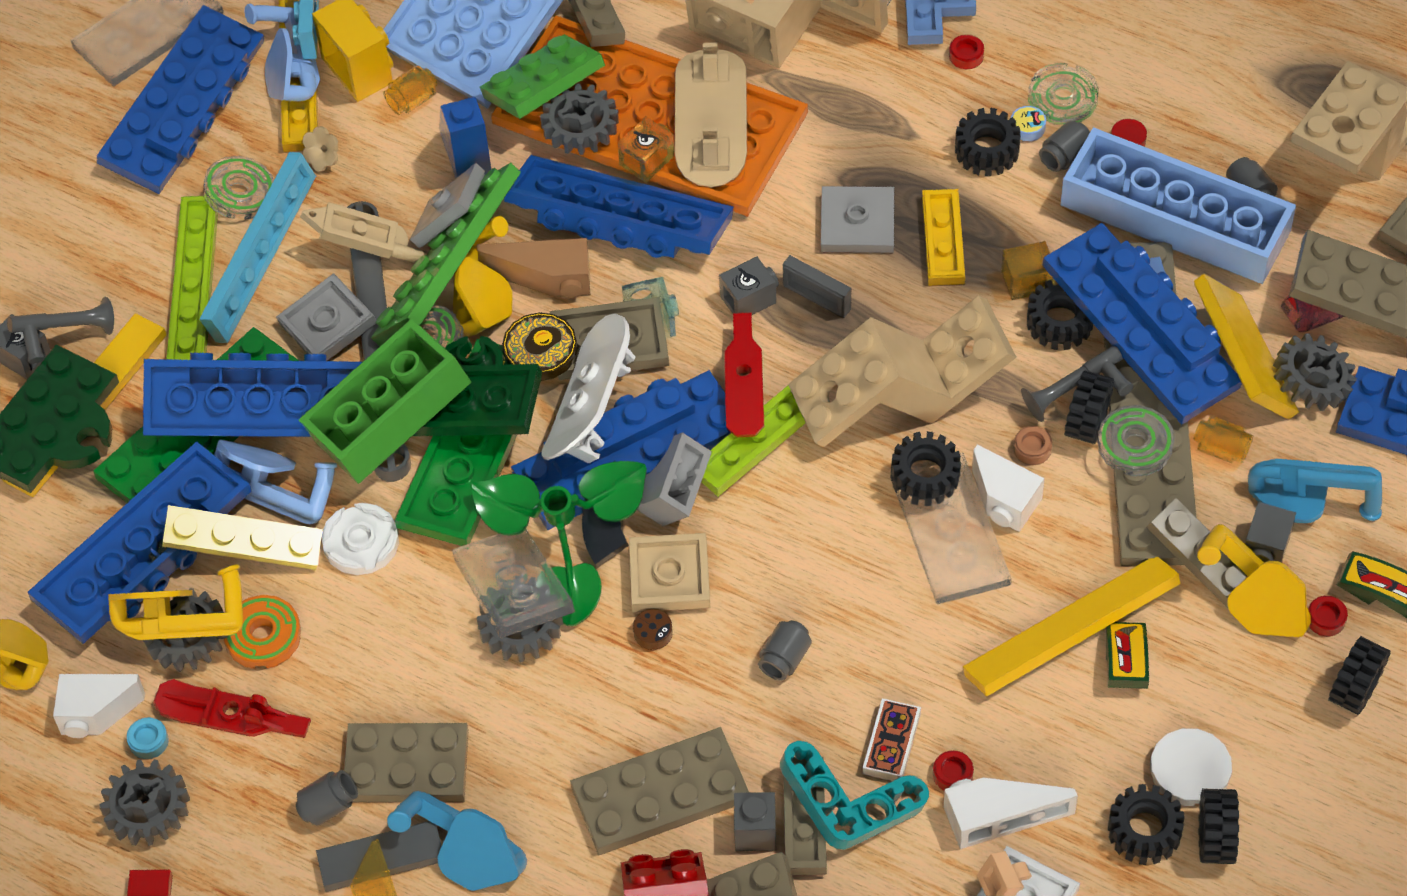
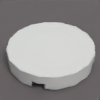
(360, 539)
(1188, 762)

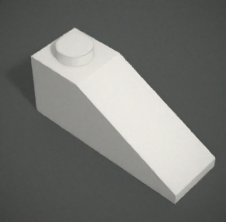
(998, 807)

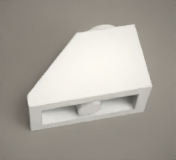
(1006, 488)
(94, 702)

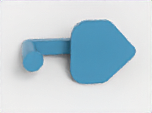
(1305, 484)
(475, 847)

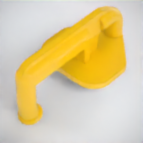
(481, 293)
(1269, 598)
(159, 622)
(23, 645)

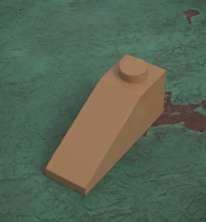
(545, 266)

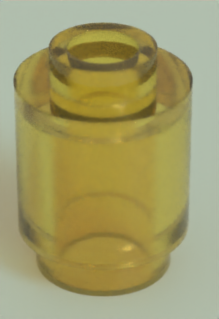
(410, 90)
(1223, 439)

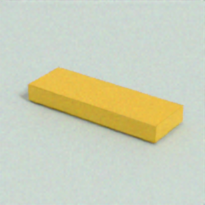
(943, 237)

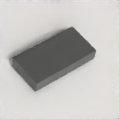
(817, 286)

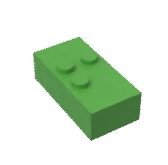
(385, 401)

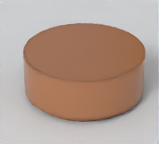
(1032, 445)

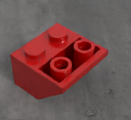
(672, 875)

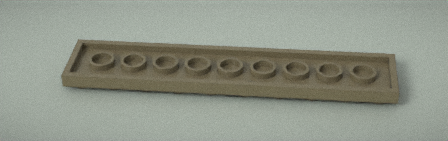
(1145, 497)

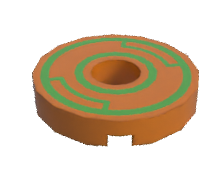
(275, 648)

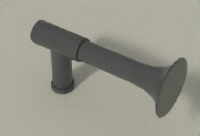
(29, 324)
(1102, 363)

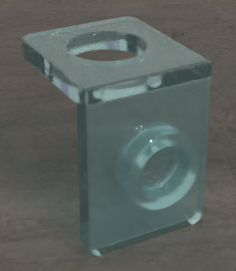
(658, 289)

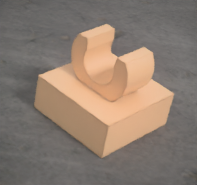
(1001, 877)

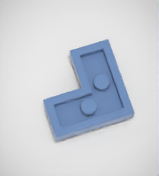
(925, 18)

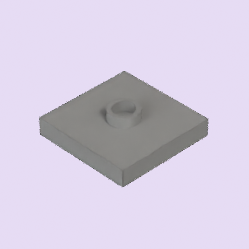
(447, 205)
(857, 219)
(326, 318)

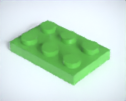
(541, 76)

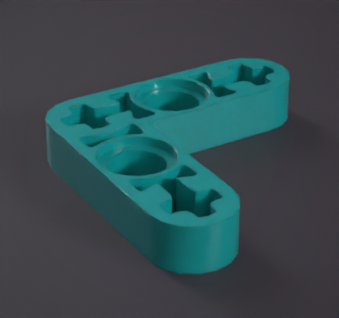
(849, 813)

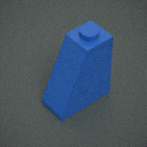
(464, 135)

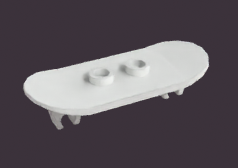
(589, 389)

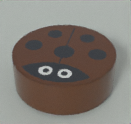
(652, 629)

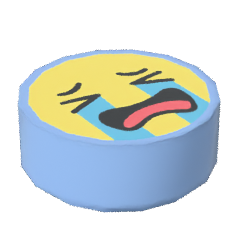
(1031, 122)

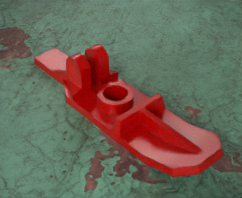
(744, 393)
(208, 709)

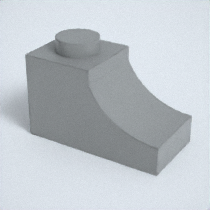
(675, 481)

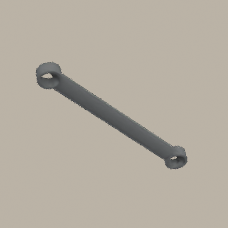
(371, 292)

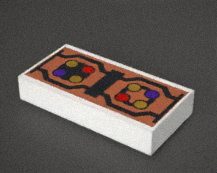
(891, 740)

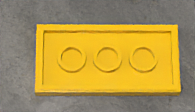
(1245, 346)

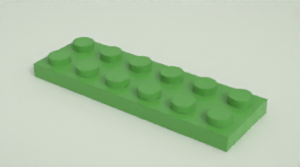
(446, 254)

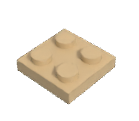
(669, 572)

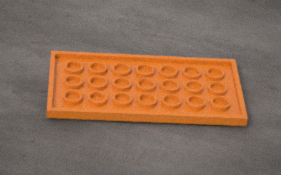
(645, 86)

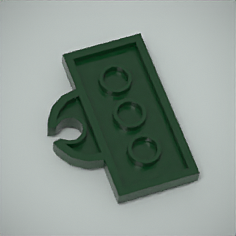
(495, 401)
(53, 417)

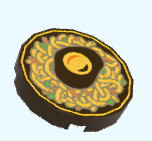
(541, 341)

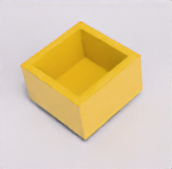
(353, 47)

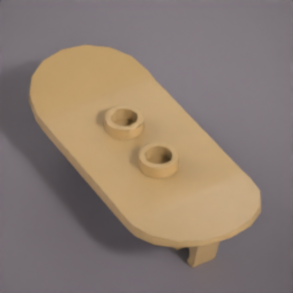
(710, 116)

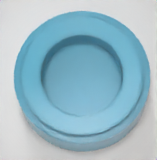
(147, 738)

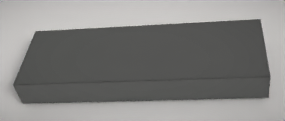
(402, 853)

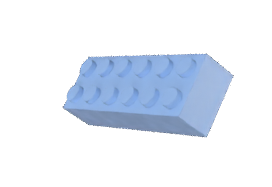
(1177, 205)

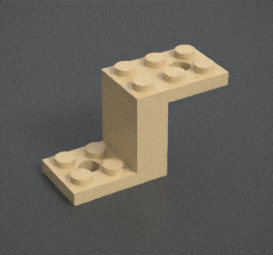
(773, 27)
(1357, 121)
(901, 371)

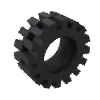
(987, 157)
(1053, 330)
(1089, 406)
(925, 487)
(1359, 675)
(1151, 803)
(1218, 826)

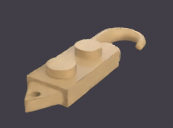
(361, 232)

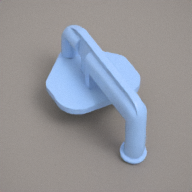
(284, 57)
(259, 462)

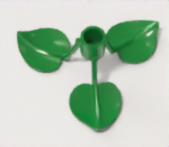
(610, 488)

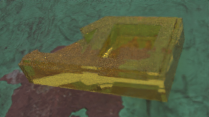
(373, 874)

